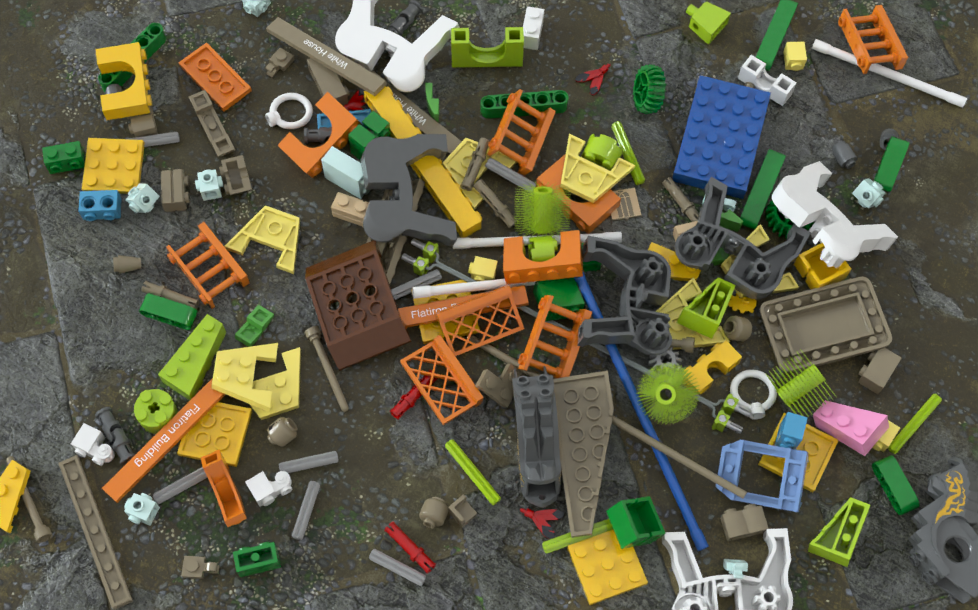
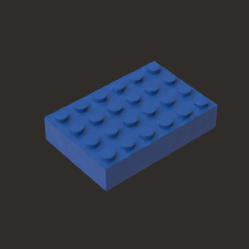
(721, 135)

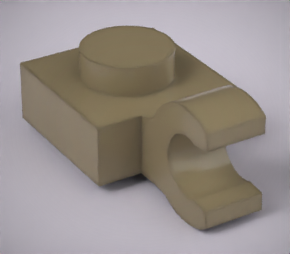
(279, 61)
(196, 566)

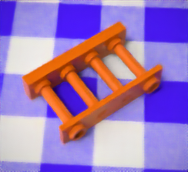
(883, 29)
(538, 133)
(216, 248)
(567, 354)

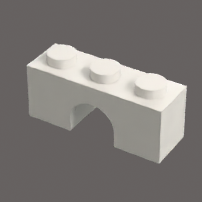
(754, 71)

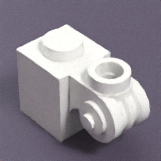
(89, 442)
(265, 490)

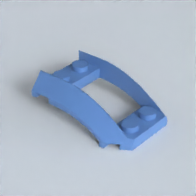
(792, 477)

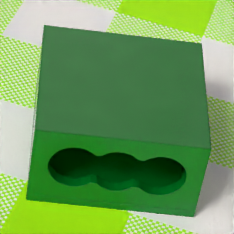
(565, 295)

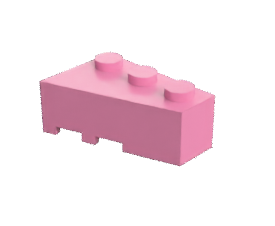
(851, 425)

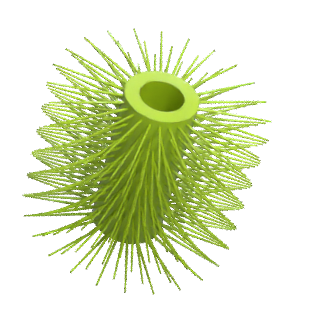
(542, 209)
(673, 384)
(799, 385)

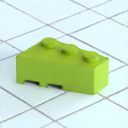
(708, 308)
(841, 534)

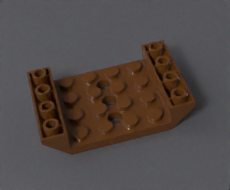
(362, 327)

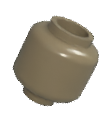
(737, 328)
(282, 431)
(434, 512)

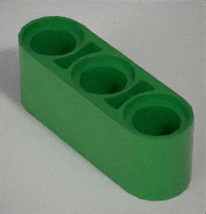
(891, 163)
(168, 311)
(895, 485)

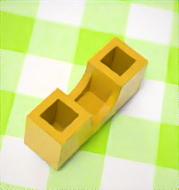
(722, 357)

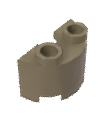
(236, 175)

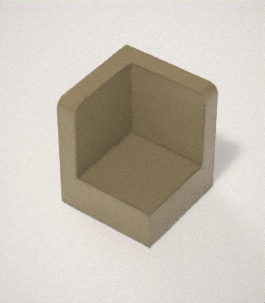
(462, 511)

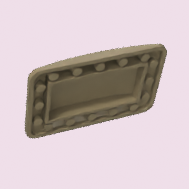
(826, 324)

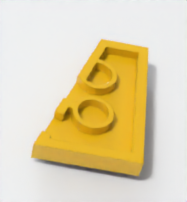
(678, 270)
(12, 486)

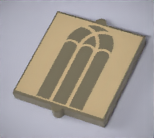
(629, 205)

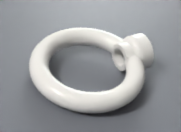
(273, 117)
(757, 409)

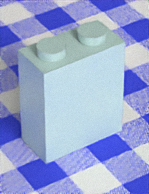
(344, 172)

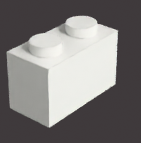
(532, 27)

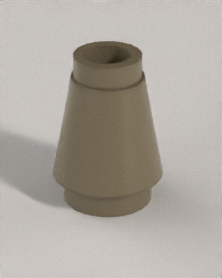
(126, 263)

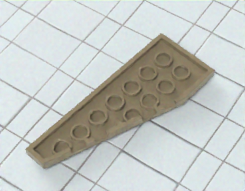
(584, 431)

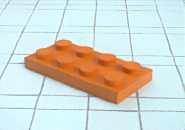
(215, 76)

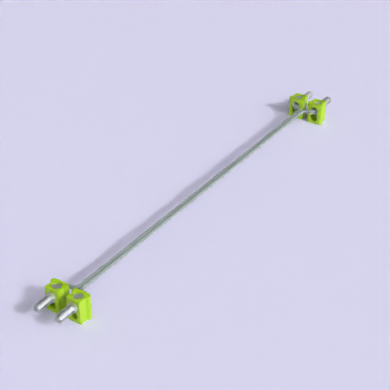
(431, 252)

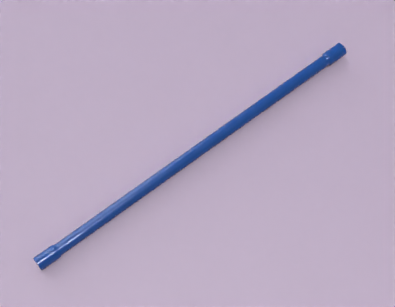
(695, 532)

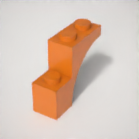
(224, 488)

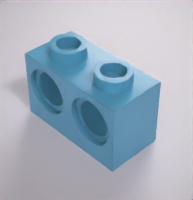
(100, 200)
(791, 431)

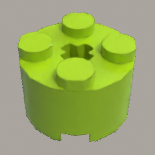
(602, 151)
(542, 248)
(158, 402)

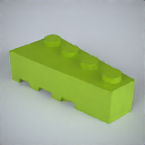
(194, 357)

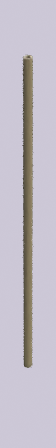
(631, 430)

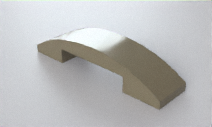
(211, 124)

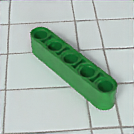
(776, 32)
(151, 40)
(533, 99)
(762, 189)

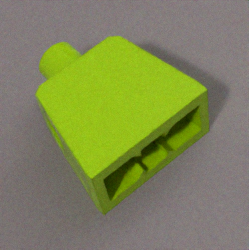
(707, 20)

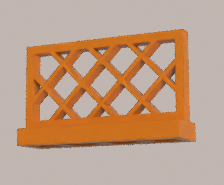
(475, 304)
(457, 374)

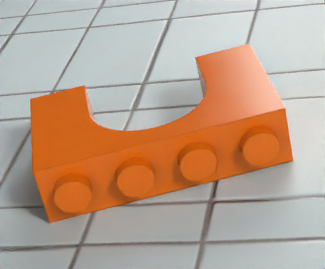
(310, 158)
(587, 214)
(565, 264)

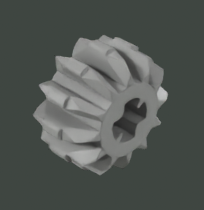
(668, 356)

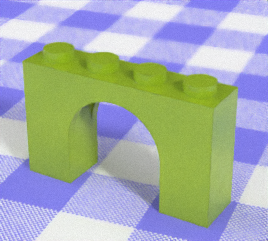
(504, 55)

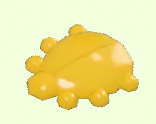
(742, 304)

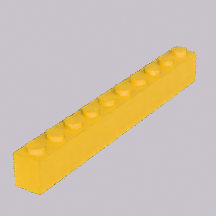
(429, 168)

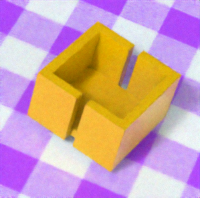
(817, 271)

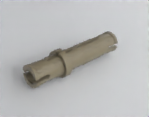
(478, 156)
(686, 206)
(500, 209)
(162, 291)

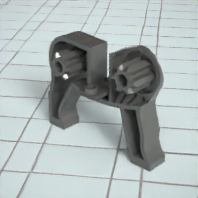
(385, 167)
(752, 271)
(646, 281)

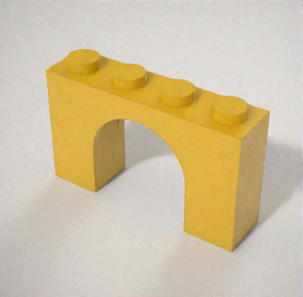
(135, 99)

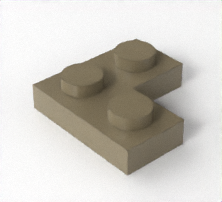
(498, 388)

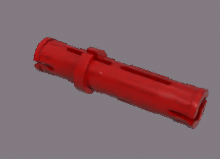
(407, 401)
(417, 554)

